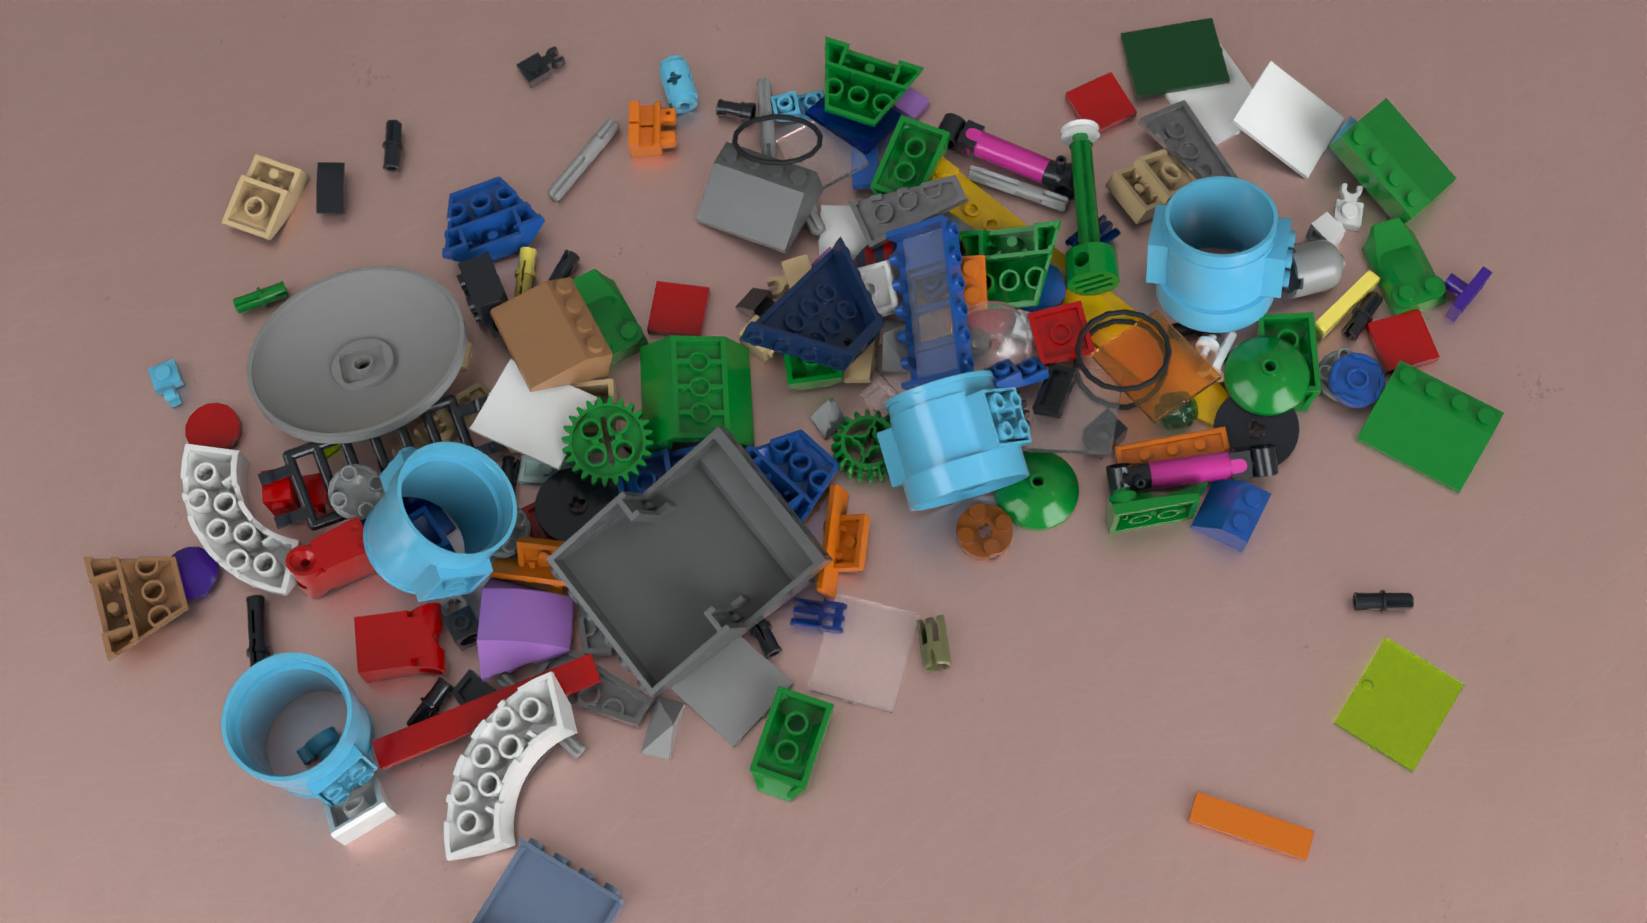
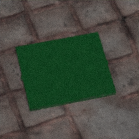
(1174, 58)

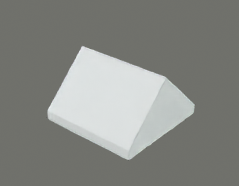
(360, 813)

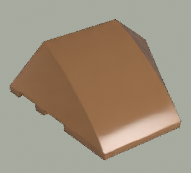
(135, 598)

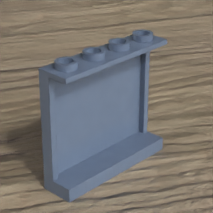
(548, 891)

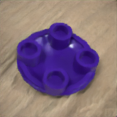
(197, 571)

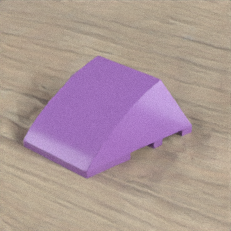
(521, 626)

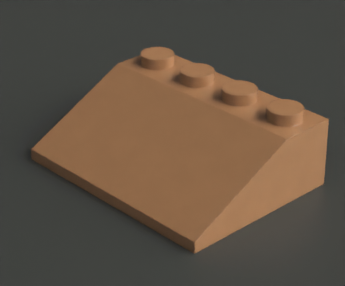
(553, 336)

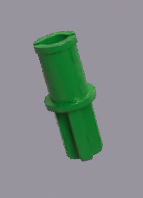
(260, 297)

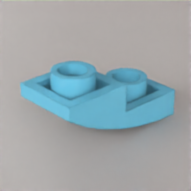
(794, 104)

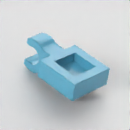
(166, 380)

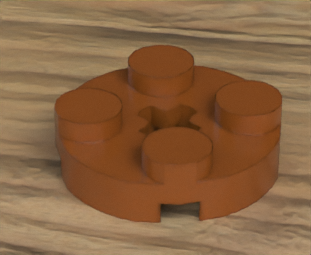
(990, 546)

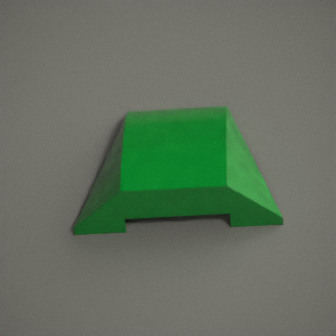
(863, 85)
(1014, 260)

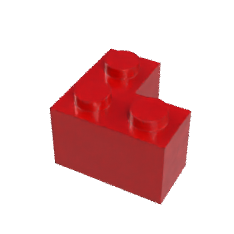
(282, 498)

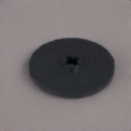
(1278, 429)
(556, 499)

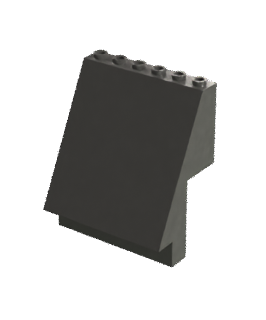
(688, 562)

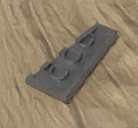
(905, 207)

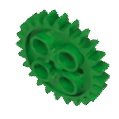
(583, 447)

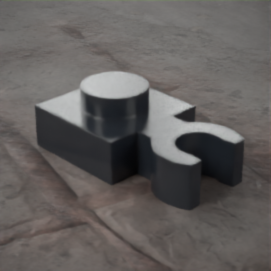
(537, 68)

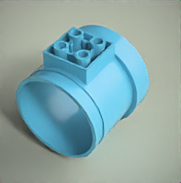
(1219, 289)
(954, 440)
(464, 486)
(260, 698)

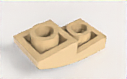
(864, 366)

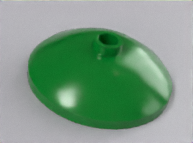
(1264, 390)
(1042, 505)

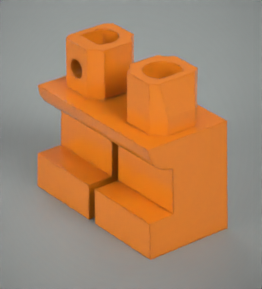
(646, 129)

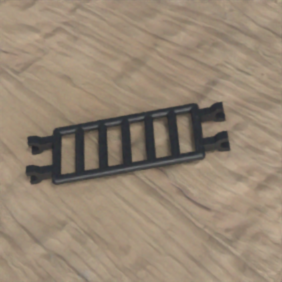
(317, 449)

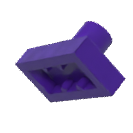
(1464, 291)

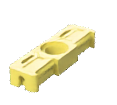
(1346, 304)

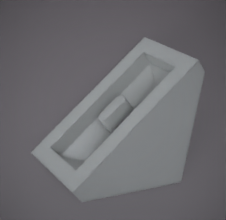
(892, 349)
(663, 728)

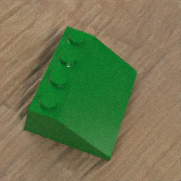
(1392, 162)
(1429, 426)

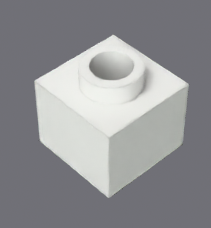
(1326, 229)

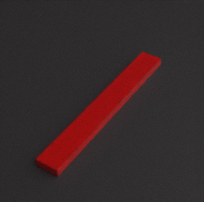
(465, 718)

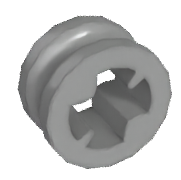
(448, 601)

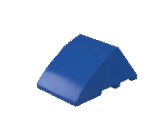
(488, 220)
(796, 469)

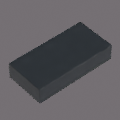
(1055, 391)

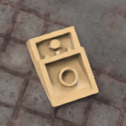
(1147, 183)
(265, 197)

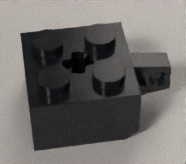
(482, 289)

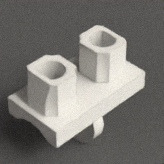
(1216, 350)

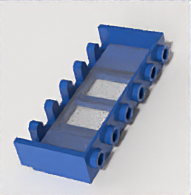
(931, 301)

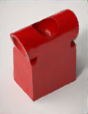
(330, 560)
(400, 644)

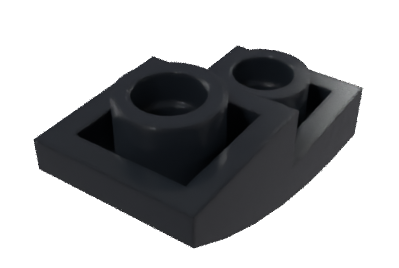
(330, 188)

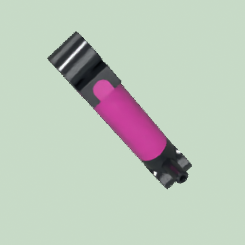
(973, 141)
(1232, 464)

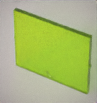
(1399, 704)

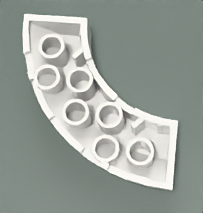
(225, 520)
(498, 763)

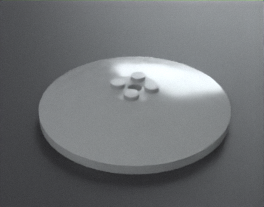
(312, 349)

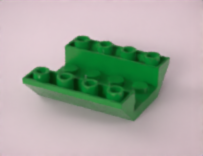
(694, 388)

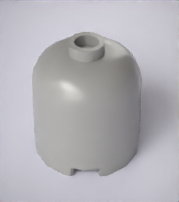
(1314, 268)

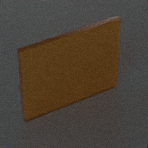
(1140, 354)

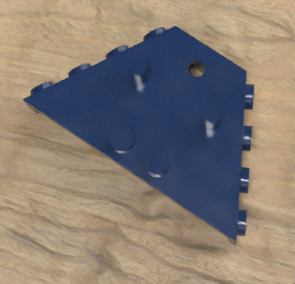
(821, 314)

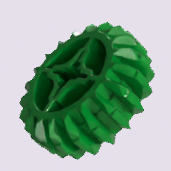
(858, 442)

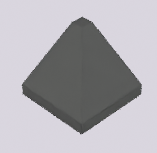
(828, 418)

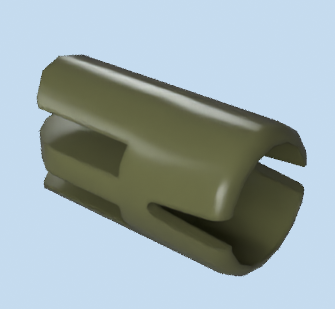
(934, 643)

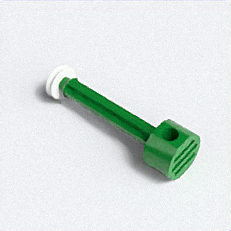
(1091, 264)

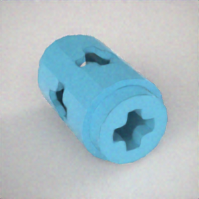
(678, 84)

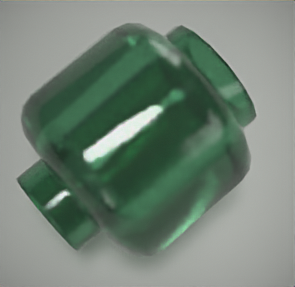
(1181, 417)

